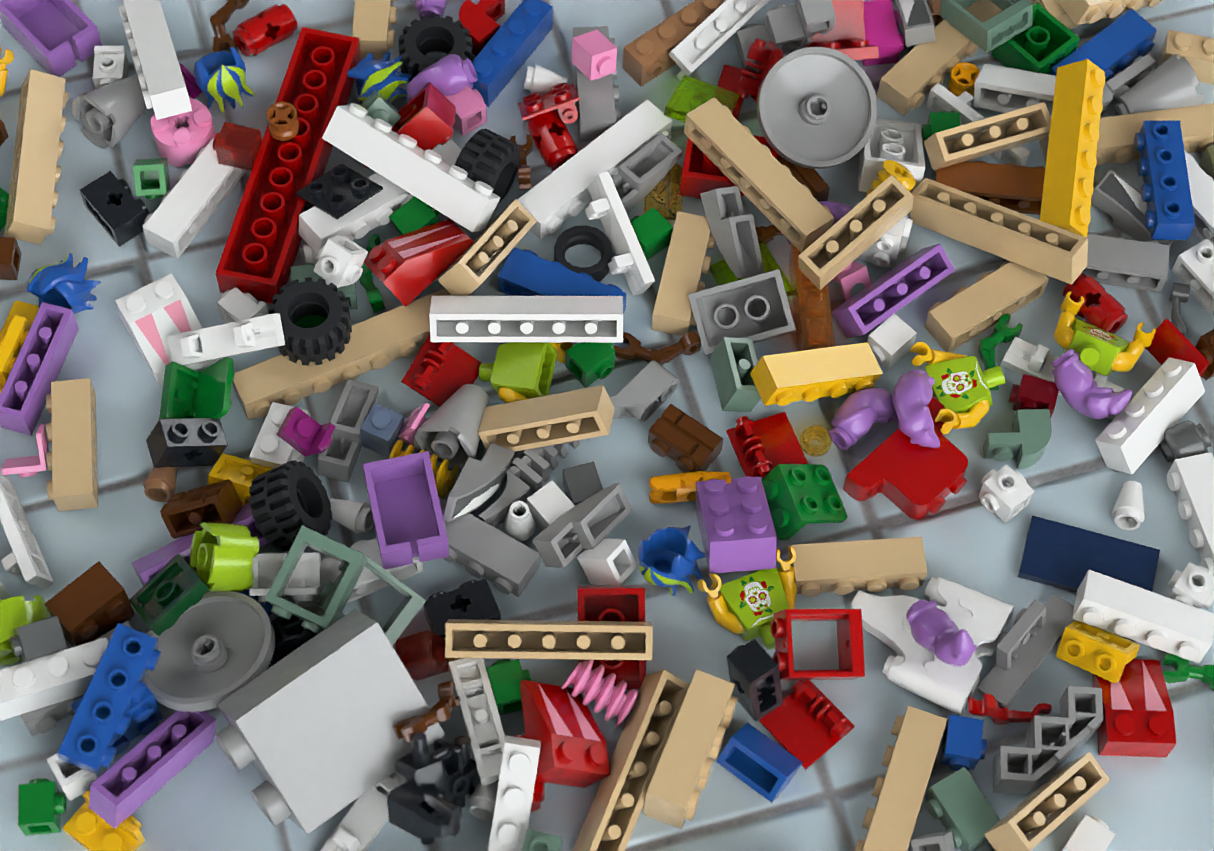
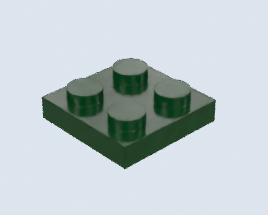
(169, 595)

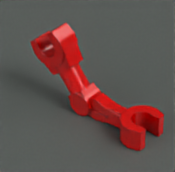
(1003, 715)

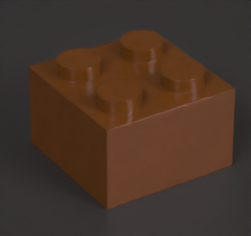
(90, 606)

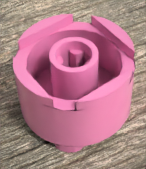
(183, 134)

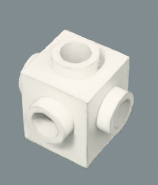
(340, 261)
(1005, 493)
(1193, 586)

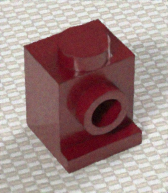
(1034, 394)

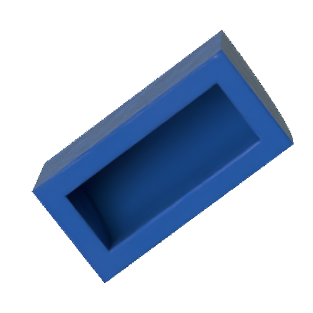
(759, 762)

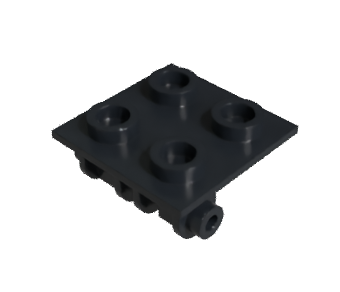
(338, 191)

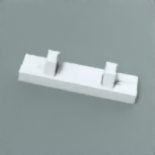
(943, 100)
(628, 252)
(227, 340)
(1028, 359)
(26, 552)
(479, 716)
(364, 818)

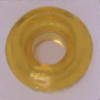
(815, 433)

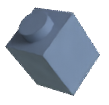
(381, 429)

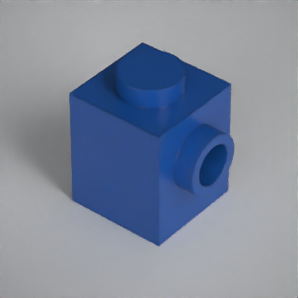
(963, 743)

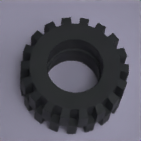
(429, 36)
(490, 160)
(312, 299)
(287, 500)

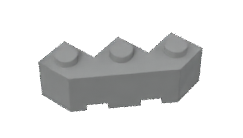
(788, 27)
(1049, 741)

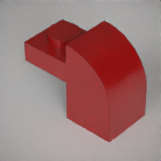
(481, 20)

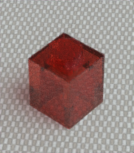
(237, 145)
(423, 654)

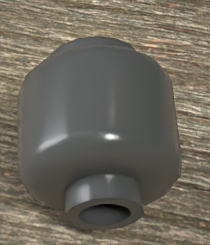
(1184, 441)

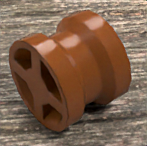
(284, 113)

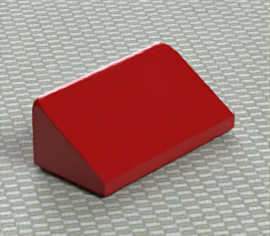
(1172, 343)

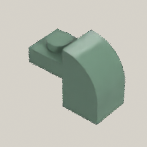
(1026, 442)

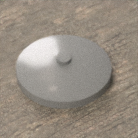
(816, 107)
(211, 652)

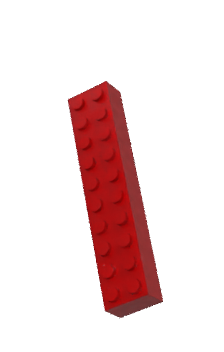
(267, 220)

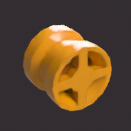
(967, 75)

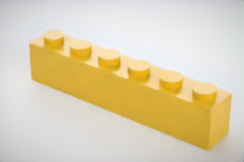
(1072, 147)

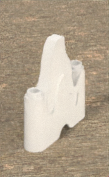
(917, 667)

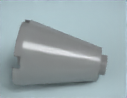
(1164, 88)
(109, 111)
(454, 427)

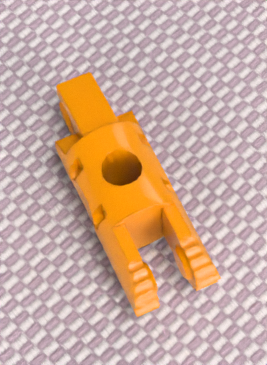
(681, 486)

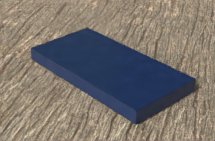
(1063, 555)

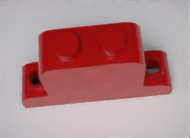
(910, 474)

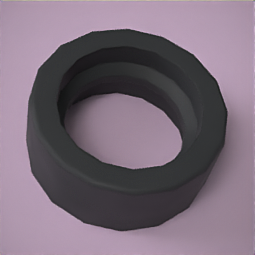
(589, 236)

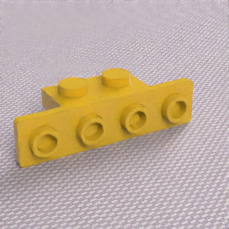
(13, 336)

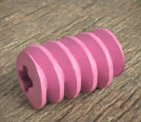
(601, 690)

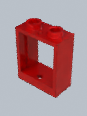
(848, 638)

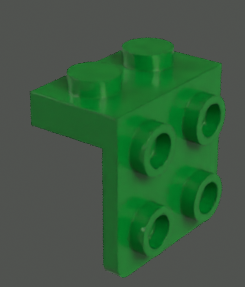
(197, 393)
(801, 497)

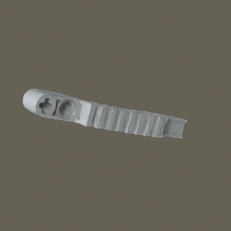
(636, 400)

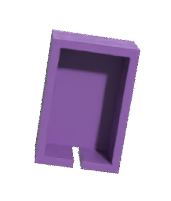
(51, 32)
(406, 510)
(735, 525)

